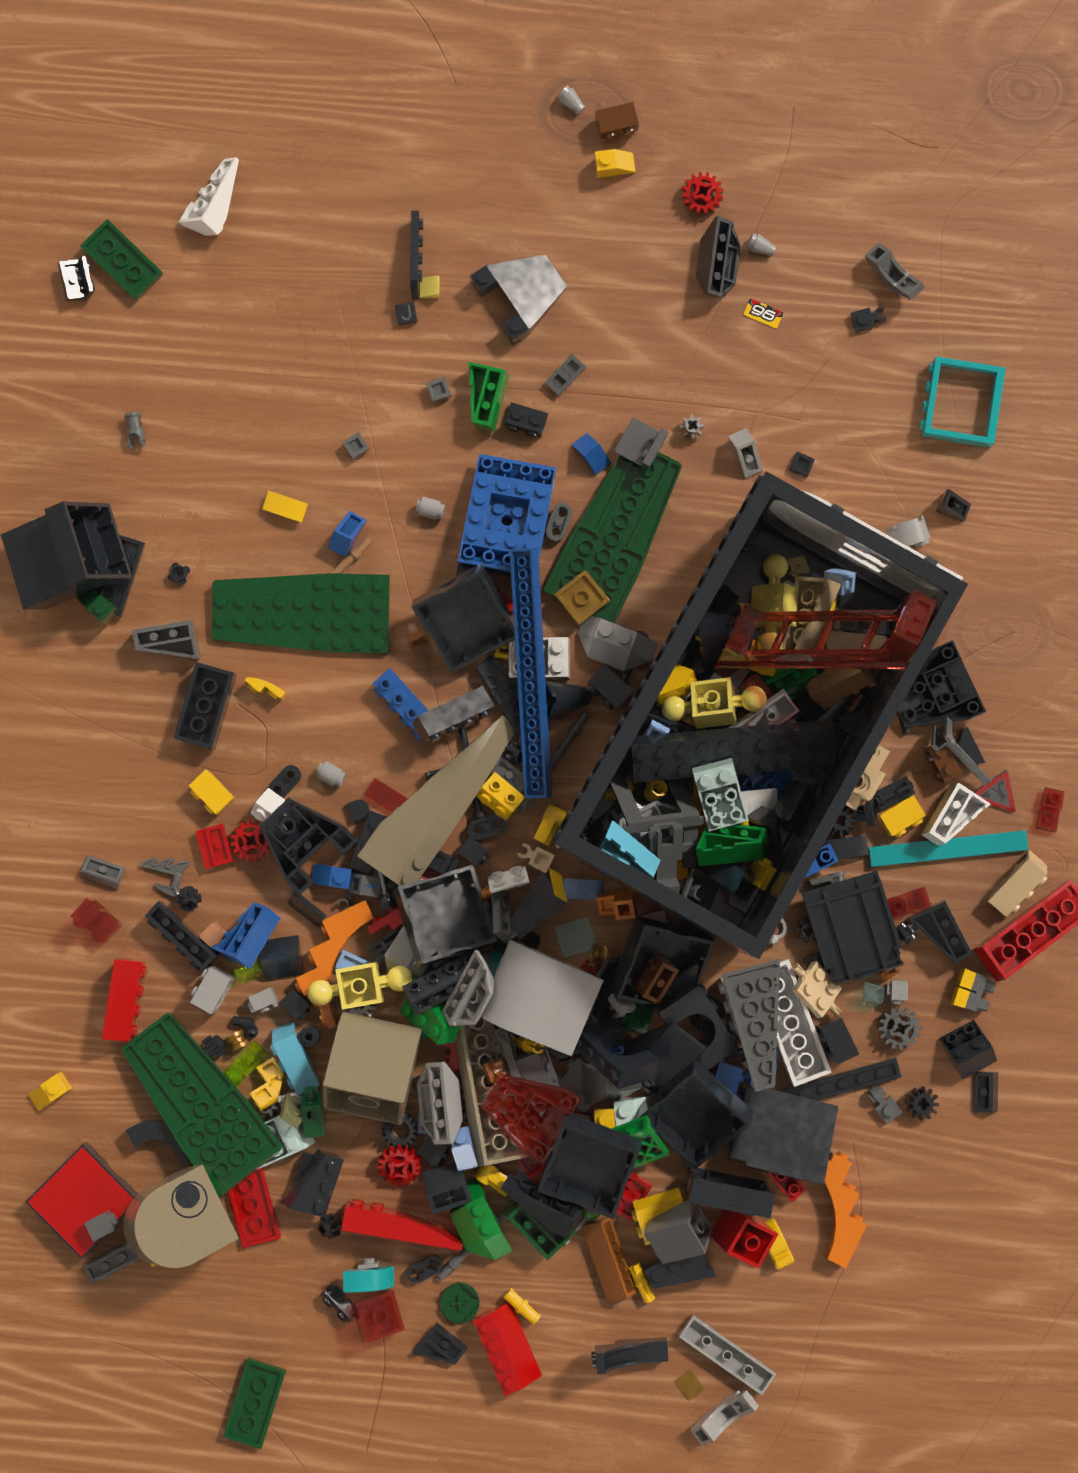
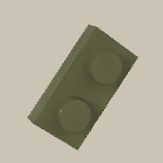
(291, 1110)

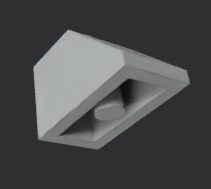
(745, 452)

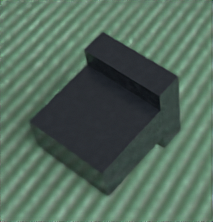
(65, 554)

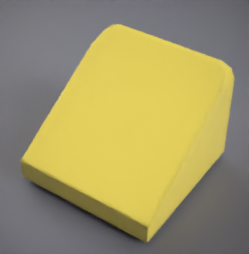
(430, 287)

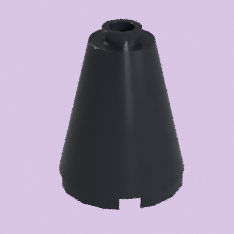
(565, 698)

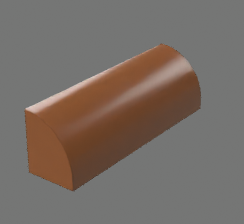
(609, 1259)

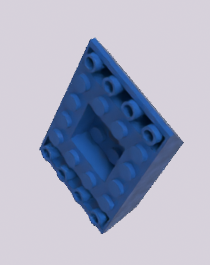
(502, 491)

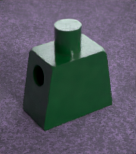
(313, 1113)

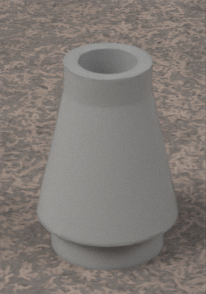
(571, 100)
(760, 245)

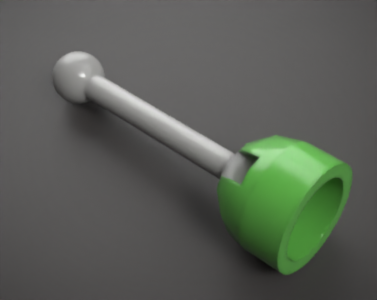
(587, 1217)

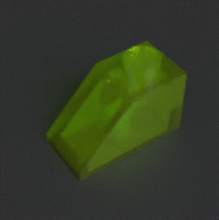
(245, 1063)

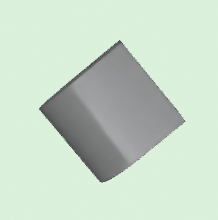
(541, 997)

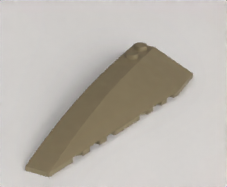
(419, 827)
(476, 1047)

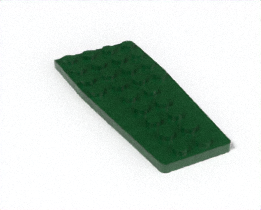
(617, 531)
(305, 612)
(200, 1104)

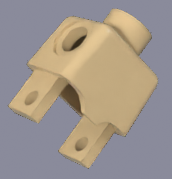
(870, 779)

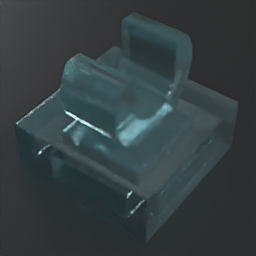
(872, 993)

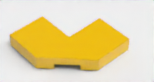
(269, 1092)

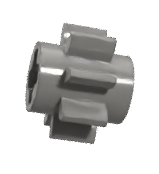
(692, 432)

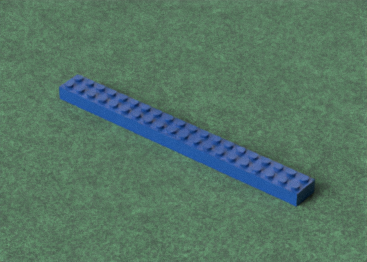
(531, 672)

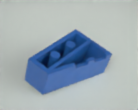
(248, 936)

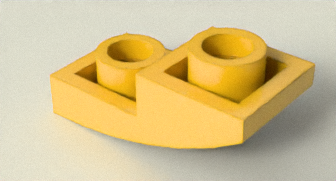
(285, 506)
(260, 685)

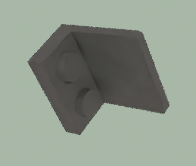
(641, 443)

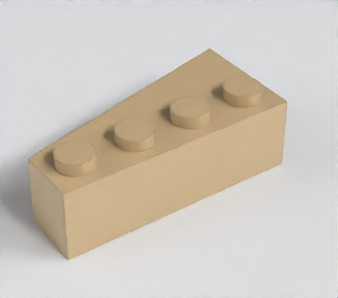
(813, 595)

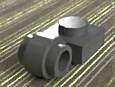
(887, 1107)

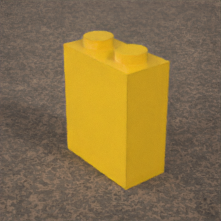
(653, 1206)

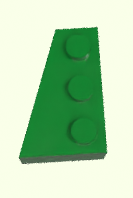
(487, 394)
(732, 845)
(431, 1022)

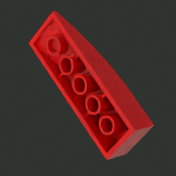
(1030, 932)
(395, 1225)

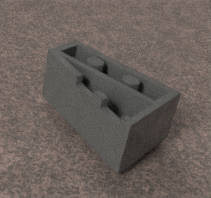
(169, 639)

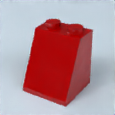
(744, 1236)

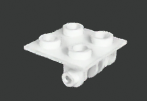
(515, 877)

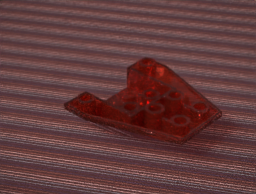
(529, 1112)

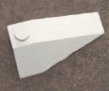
(212, 206)

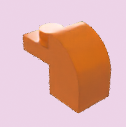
(619, 903)

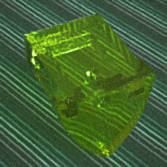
(245, 974)

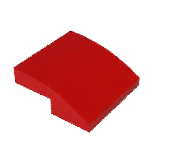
(635, 1189)

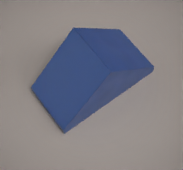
(591, 453)

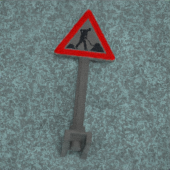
(996, 790)

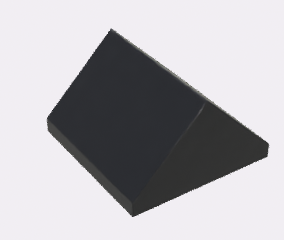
(281, 958)

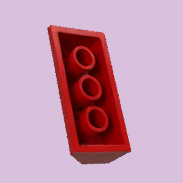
(124, 1000)
(507, 1348)

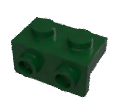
(639, 1019)

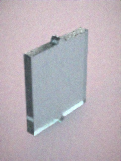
(575, 937)

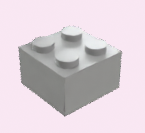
(212, 989)

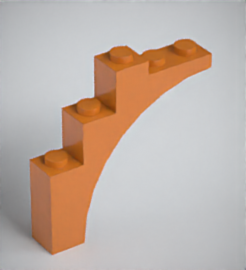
(339, 929)
(846, 1228)

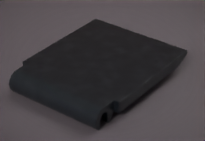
(853, 928)
(786, 1135)

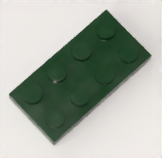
(121, 259)
(254, 1403)

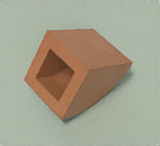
(213, 934)

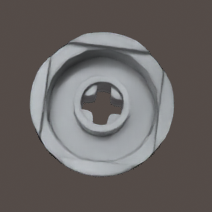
(910, 532)

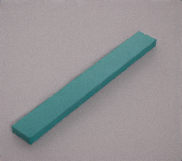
(952, 849)

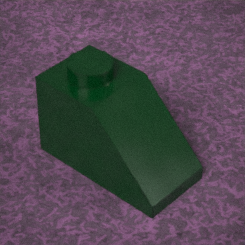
(98, 606)

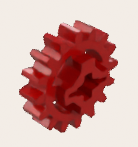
(706, 201)
(246, 847)
(398, 1163)

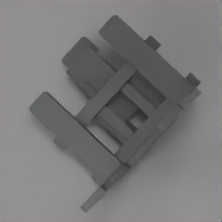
(682, 826)

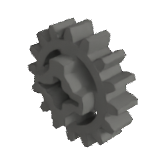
(903, 1036)

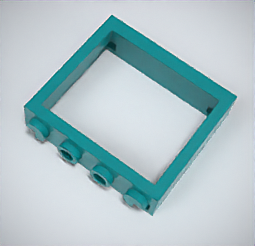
(994, 405)

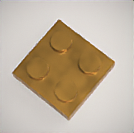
(582, 597)

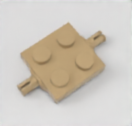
(816, 989)

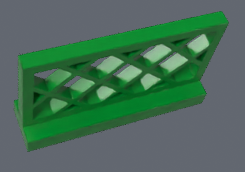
(641, 1128)

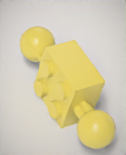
(773, 598)
(713, 703)
(359, 985)

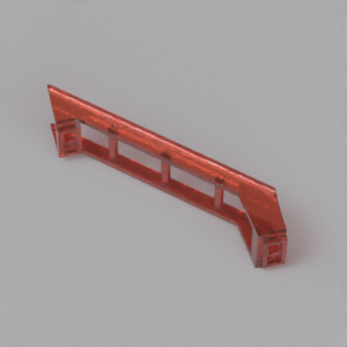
(895, 653)

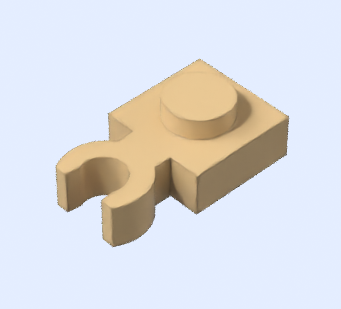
(539, 858)

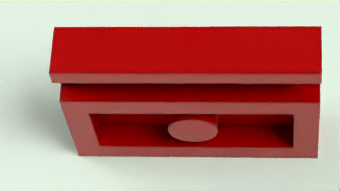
(214, 846)

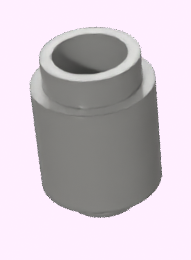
(430, 508)
(330, 774)

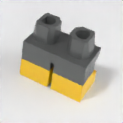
(968, 999)

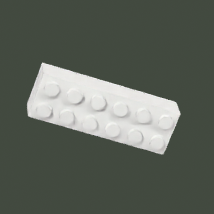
(796, 1033)

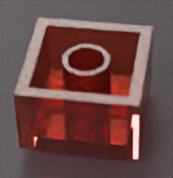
(377, 1316)

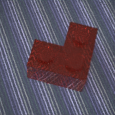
(97, 919)

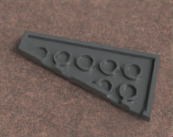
(754, 1005)

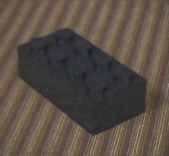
(205, 706)

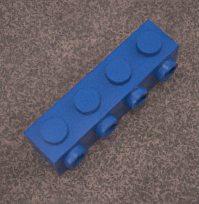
(399, 698)

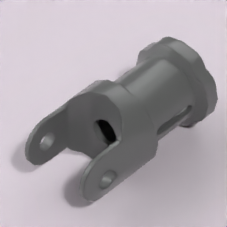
(134, 428)

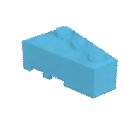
(628, 850)
(293, 1058)

